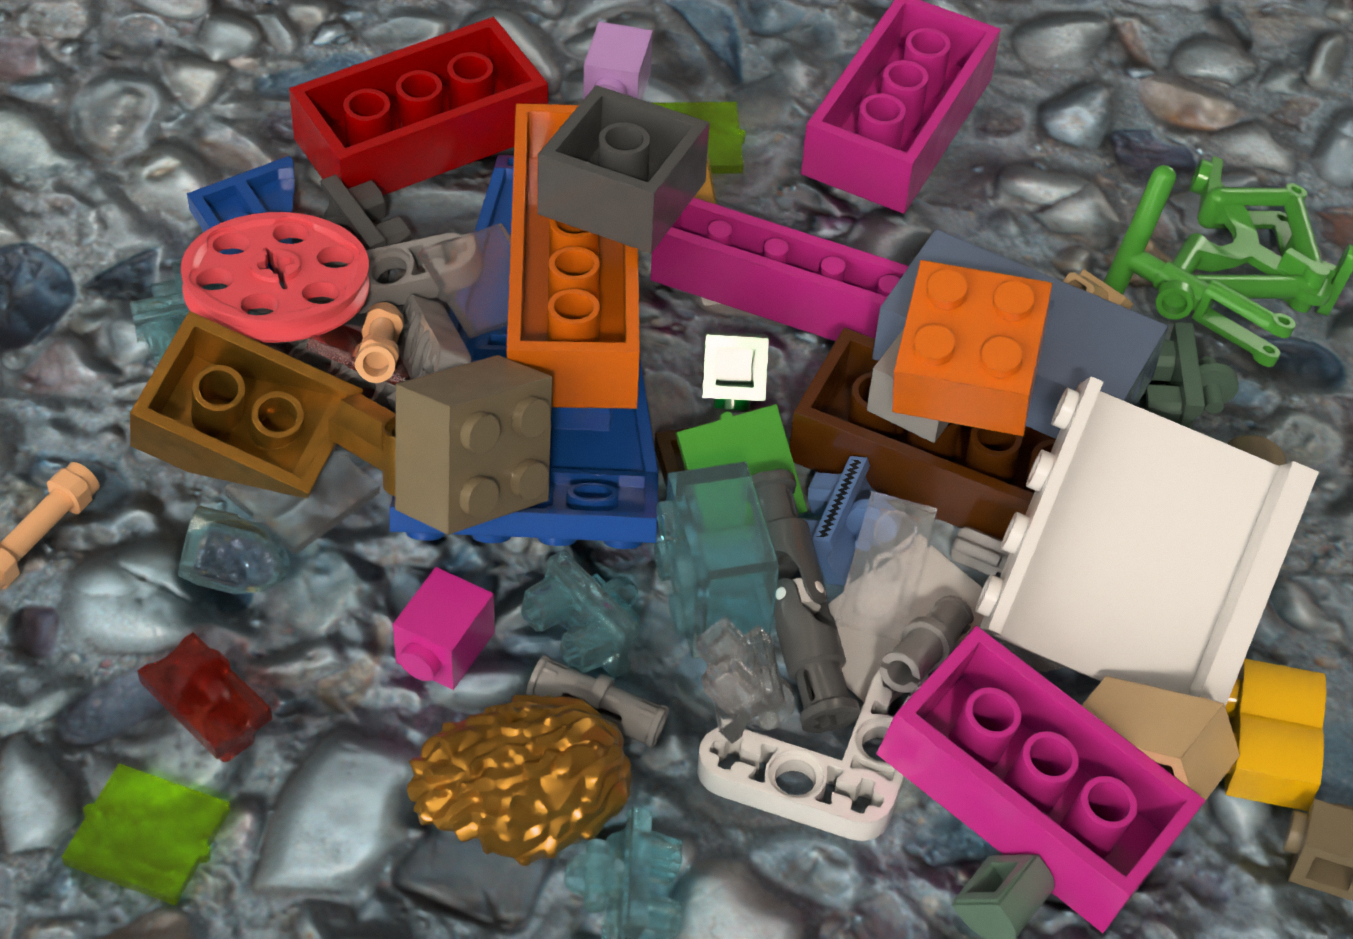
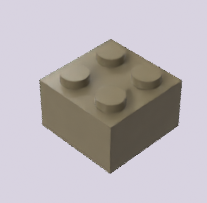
(472, 443)

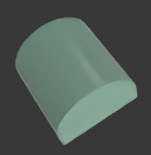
(1004, 895)

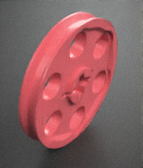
(295, 265)

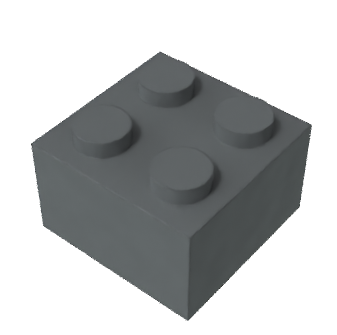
(622, 168)

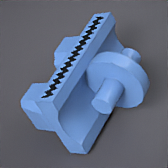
(842, 504)

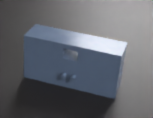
(1081, 336)

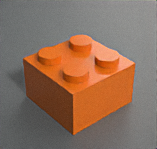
(971, 347)

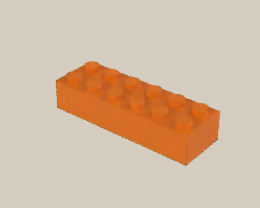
(568, 288)

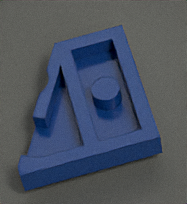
(251, 192)

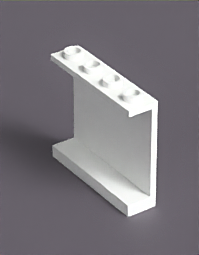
(1143, 549)

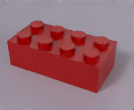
(417, 108)

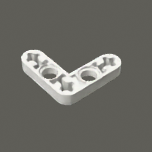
(852, 776)

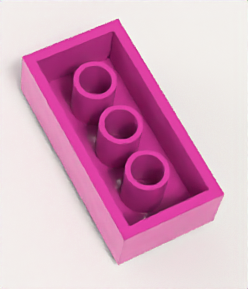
(900, 103)
(1039, 776)

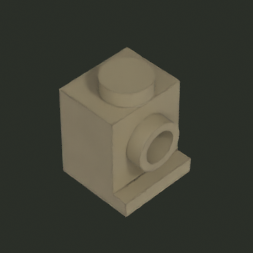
(1322, 848)

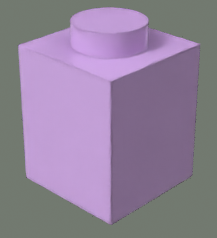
(619, 59)

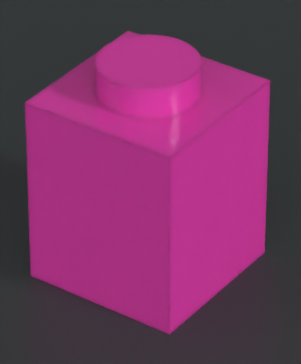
(443, 628)

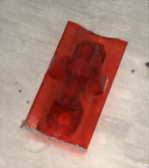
(207, 697)

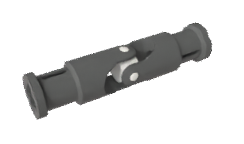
(801, 610)

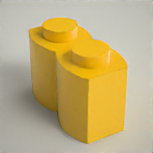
(1278, 733)

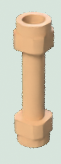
(379, 346)
(69, 491)

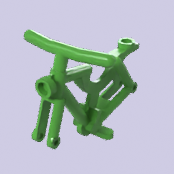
(1295, 276)

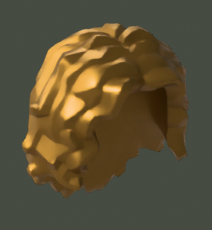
(523, 777)

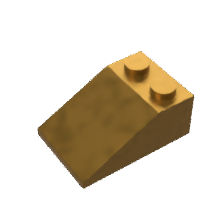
(237, 410)

